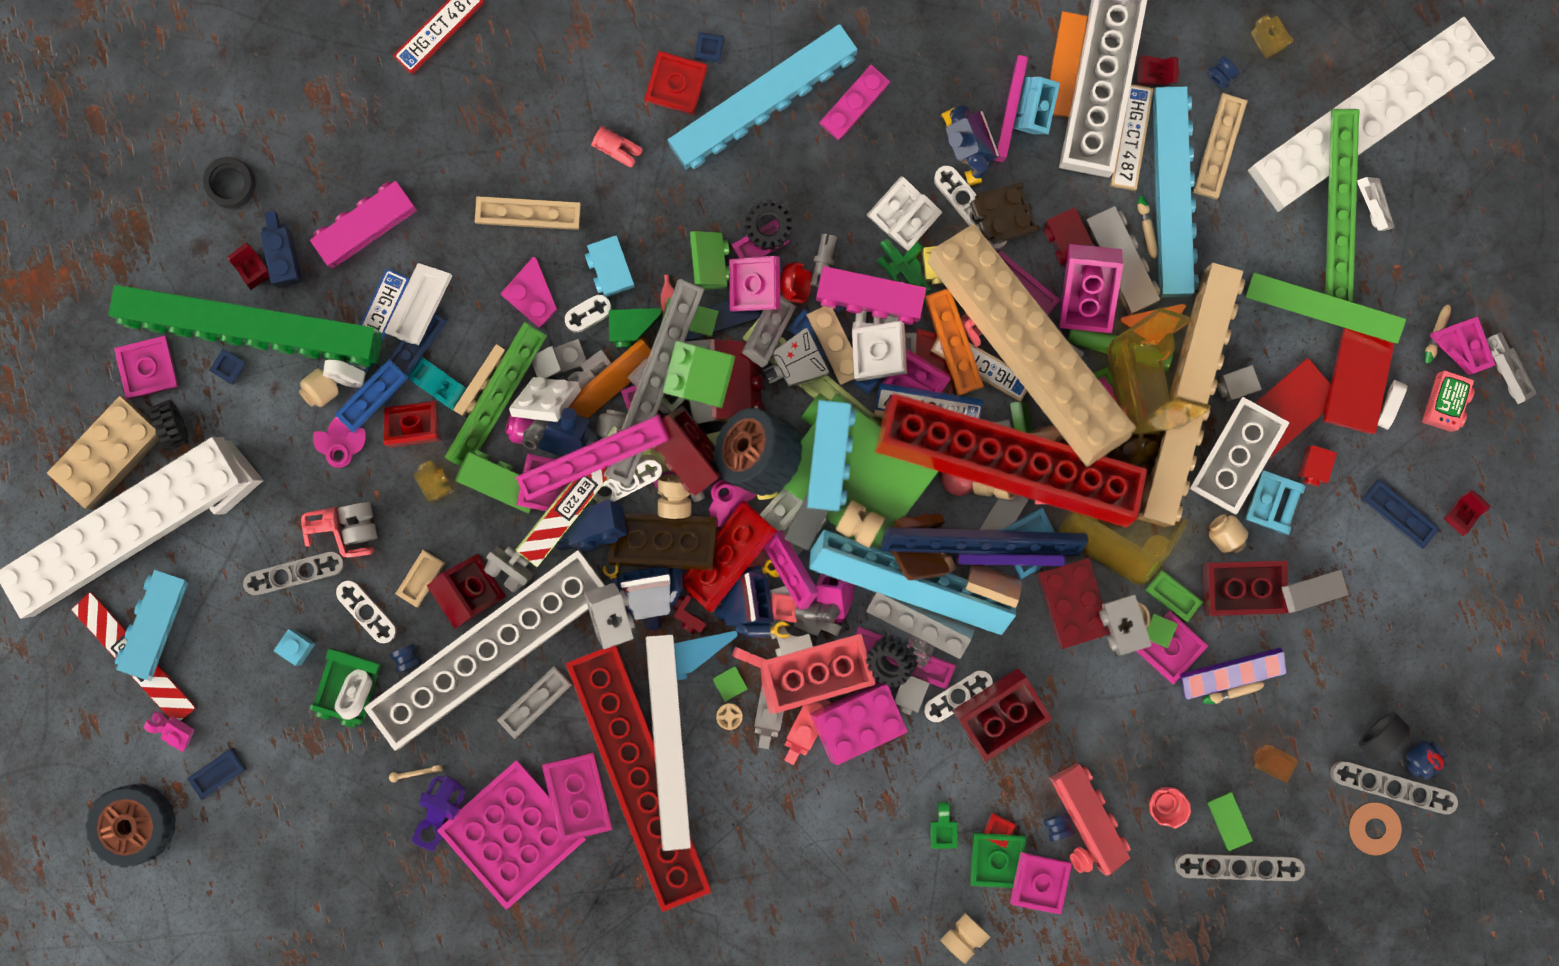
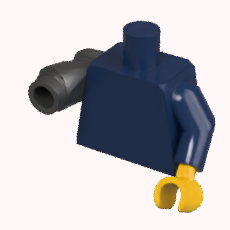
(560, 437)

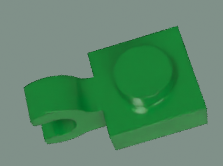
(943, 832)

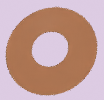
(1375, 846)

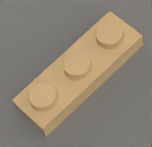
(833, 342)
(480, 381)

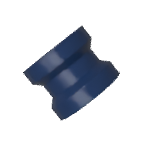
(1223, 72)
(405, 658)
(1059, 827)

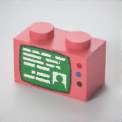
(1448, 401)

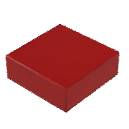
(999, 825)

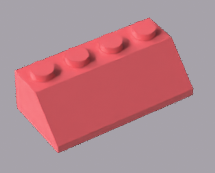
(815, 674)
(1090, 818)

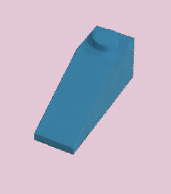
(695, 652)

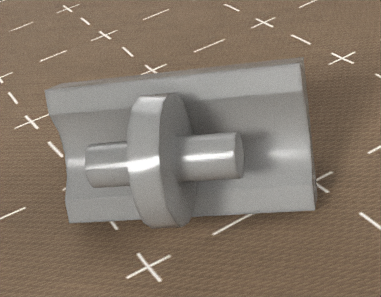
(512, 564)

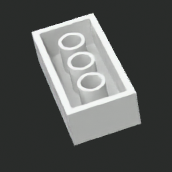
(1239, 456)

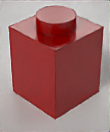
(1316, 465)

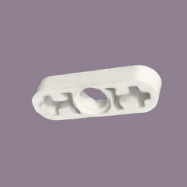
(358, 593)
(937, 699)

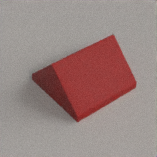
(411, 424)

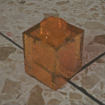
(1275, 762)

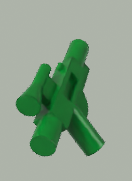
(906, 265)

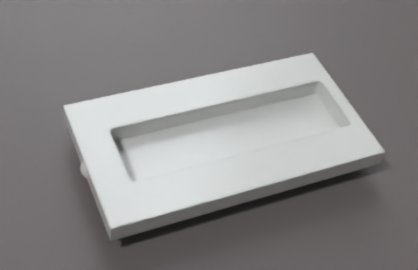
(418, 304)

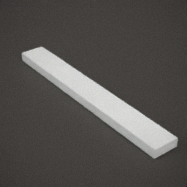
(667, 742)

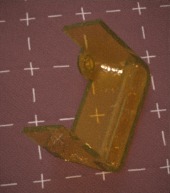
(1140, 375)
(1120, 554)

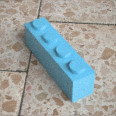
(830, 455)
(152, 625)

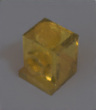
(1271, 44)
(432, 481)

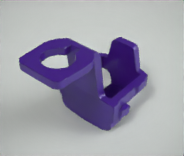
(438, 808)

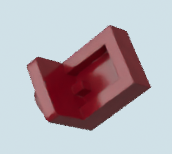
(1157, 71)
(249, 265)
(1466, 512)
(689, 621)

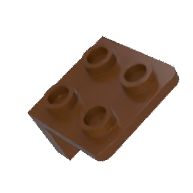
(921, 564)

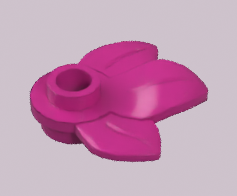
(339, 438)
(725, 505)

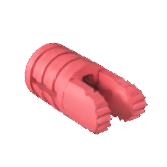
(612, 144)

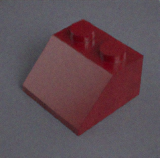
(465, 591)

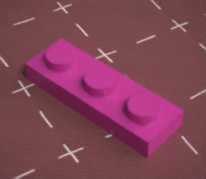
(854, 102)
(791, 570)

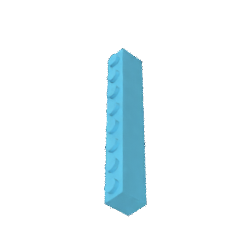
(762, 97)
(1173, 192)
(881, 573)

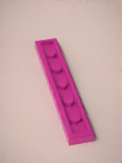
(593, 457)

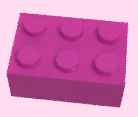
(1090, 288)
(858, 723)

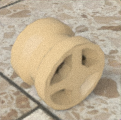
(729, 716)

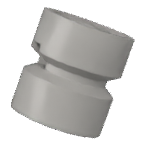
(357, 533)

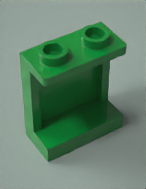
(338, 667)

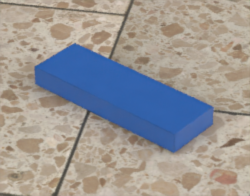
(371, 396)

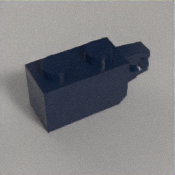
(280, 252)
(594, 526)

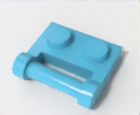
(1267, 499)

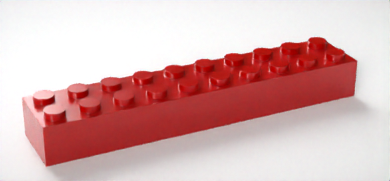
(1009, 460)
(631, 765)

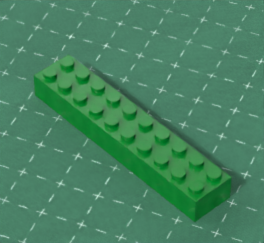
(245, 324)

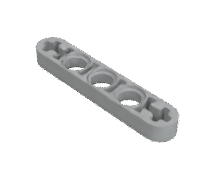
(1407, 787)
(1252, 863)

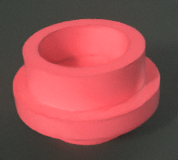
(1082, 860)

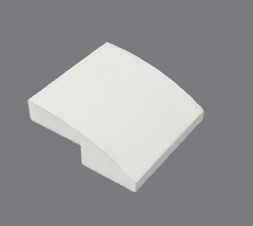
(904, 213)
(782, 512)

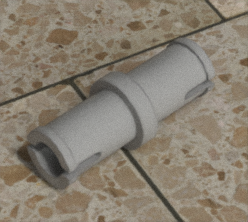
(824, 257)

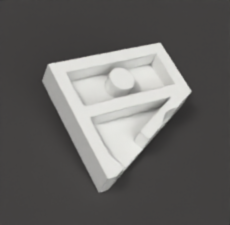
(1376, 202)

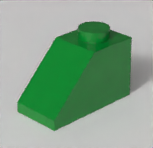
(631, 325)

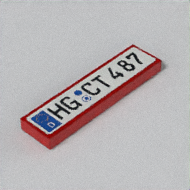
(435, 33)

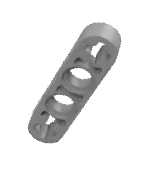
(293, 570)

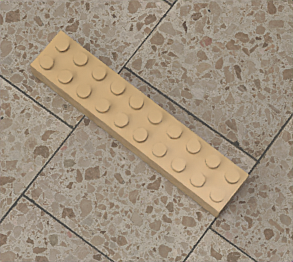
(1030, 345)
(1194, 381)

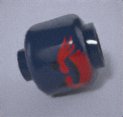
(1426, 760)

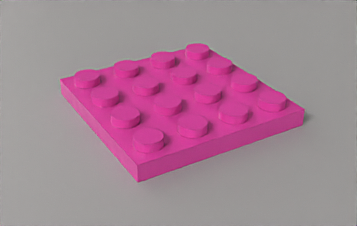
(508, 835)

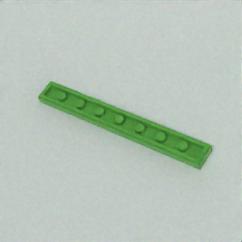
(1342, 203)

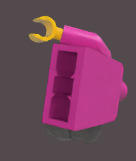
(832, 601)

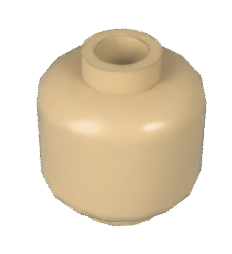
(318, 389)
(1228, 534)

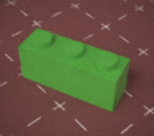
(490, 479)

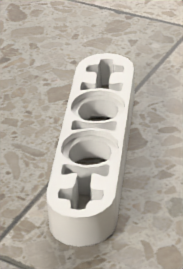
(964, 210)
(620, 490)

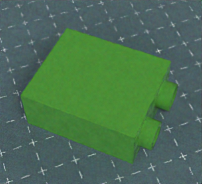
(874, 479)

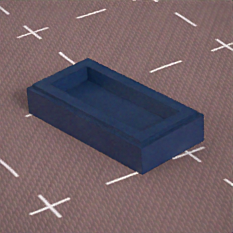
(216, 774)

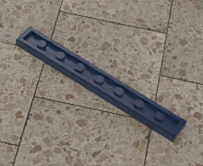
(983, 541)

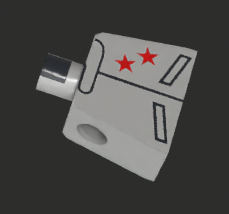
(797, 361)

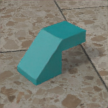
(437, 383)

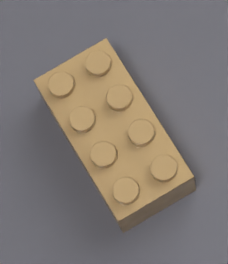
(105, 453)

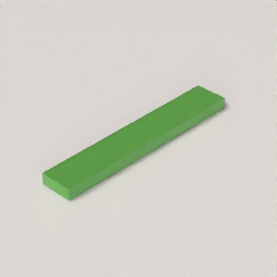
(1326, 308)
(497, 393)

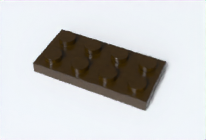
(666, 542)

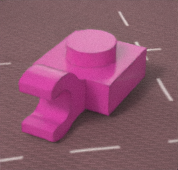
(173, 730)

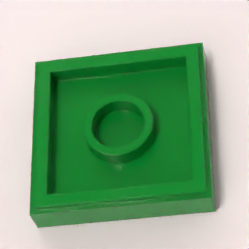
(994, 864)

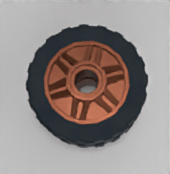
(757, 451)
(110, 829)

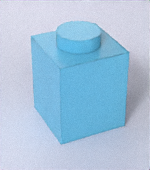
(294, 647)

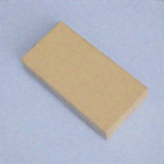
(423, 571)

